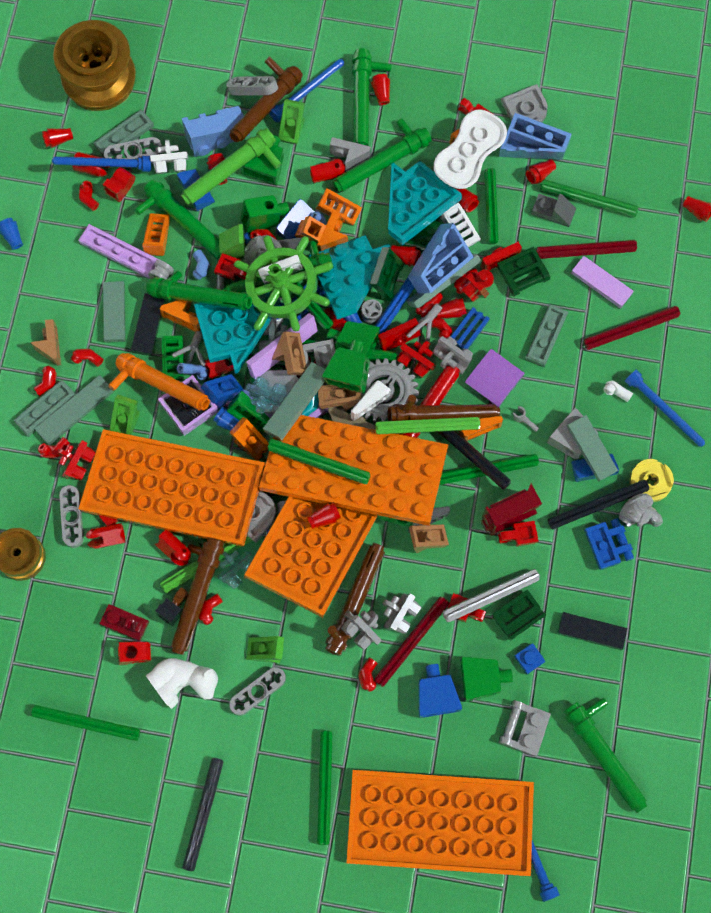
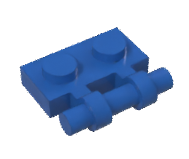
(603, 546)

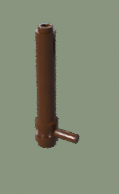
(286, 82)
(410, 411)
(208, 562)
(337, 641)

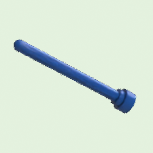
(276, 112)
(142, 163)
(637, 381)
(548, 890)

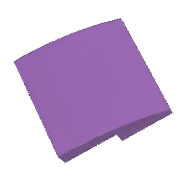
(494, 377)

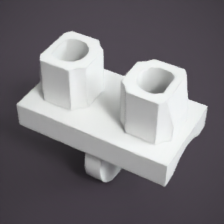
(178, 158)

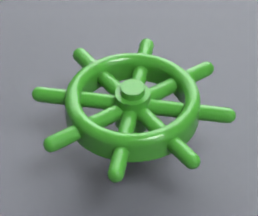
(282, 283)

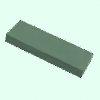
(125, 132)
(114, 311)
(546, 335)
(44, 407)
(592, 448)

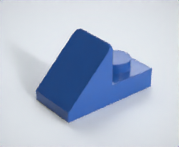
(222, 390)

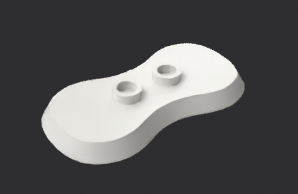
(462, 160)

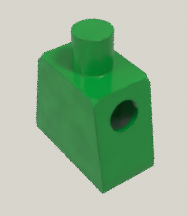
(262, 169)
(262, 213)
(355, 331)
(348, 368)
(482, 677)

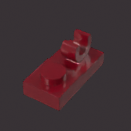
(124, 622)

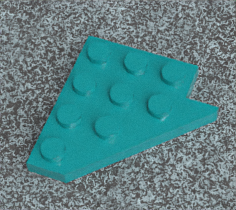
(417, 200)
(351, 276)
(230, 331)

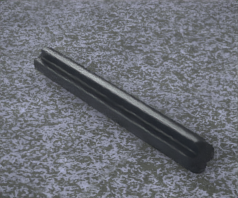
(477, 458)
(598, 504)
(202, 814)

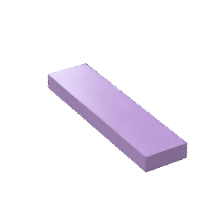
(117, 250)
(263, 360)

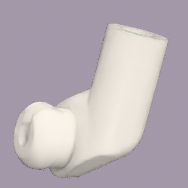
(612, 387)

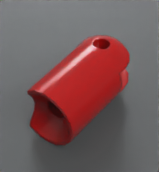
(92, 170)
(327, 170)
(218, 368)
(108, 536)
(173, 548)

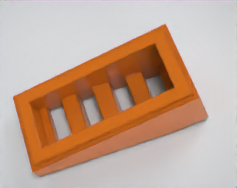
(334, 197)
(156, 246)
(486, 425)

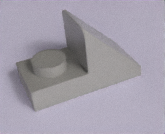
(354, 152)

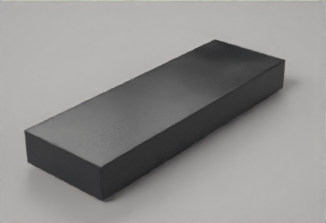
(147, 325)
(592, 631)

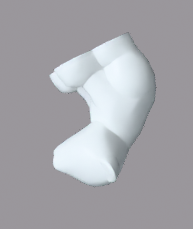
(174, 674)

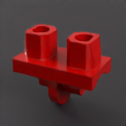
(477, 285)
(408, 354)
(81, 452)

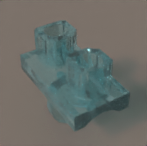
(263, 398)
(229, 575)

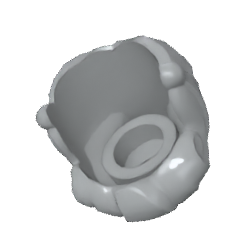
(640, 511)

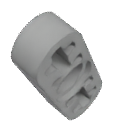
(252, 85)
(146, 141)
(78, 522)
(267, 675)

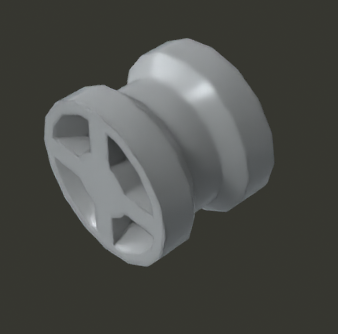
(161, 270)
(371, 306)

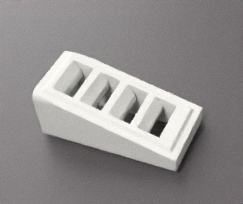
(461, 215)
(373, 397)

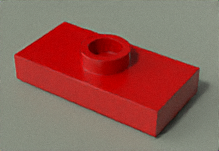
(500, 254)
(398, 335)

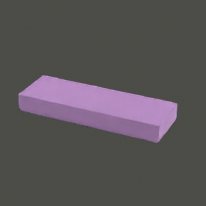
(602, 282)

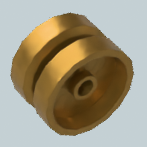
(30, 560)

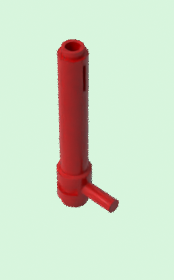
(438, 390)

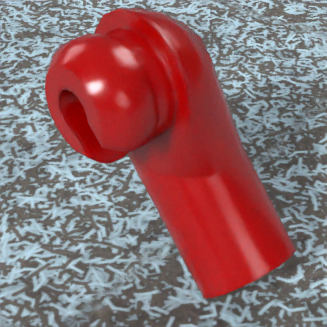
(85, 195)
(459, 283)
(424, 309)
(442, 326)
(86, 354)
(48, 380)
(50, 451)
(205, 615)
(365, 675)

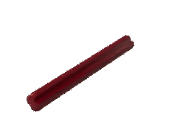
(587, 249)
(631, 327)
(411, 641)

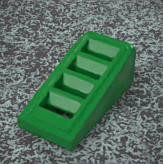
(170, 341)
(243, 402)

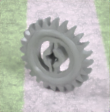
(394, 374)

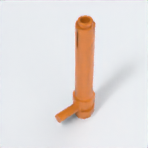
(138, 369)

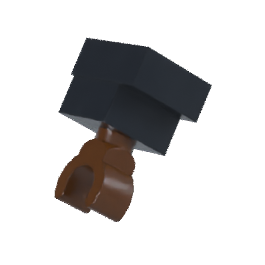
(171, 611)

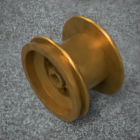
(101, 80)

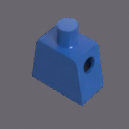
(437, 694)

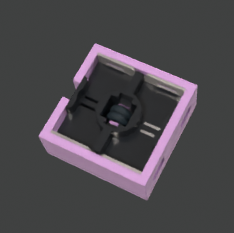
(184, 415)

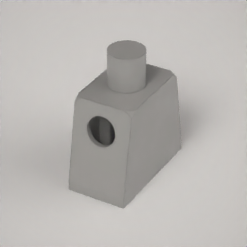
(562, 438)

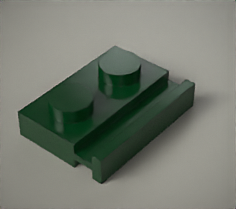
(518, 615)

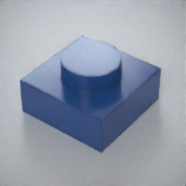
(529, 658)

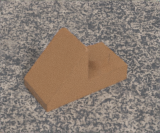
(50, 345)
(291, 351)
(335, 396)
(428, 537)

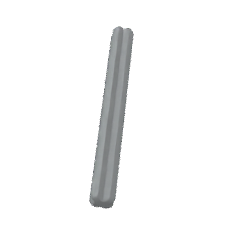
(491, 595)

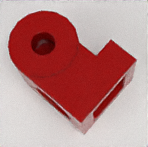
(119, 184)
(134, 652)

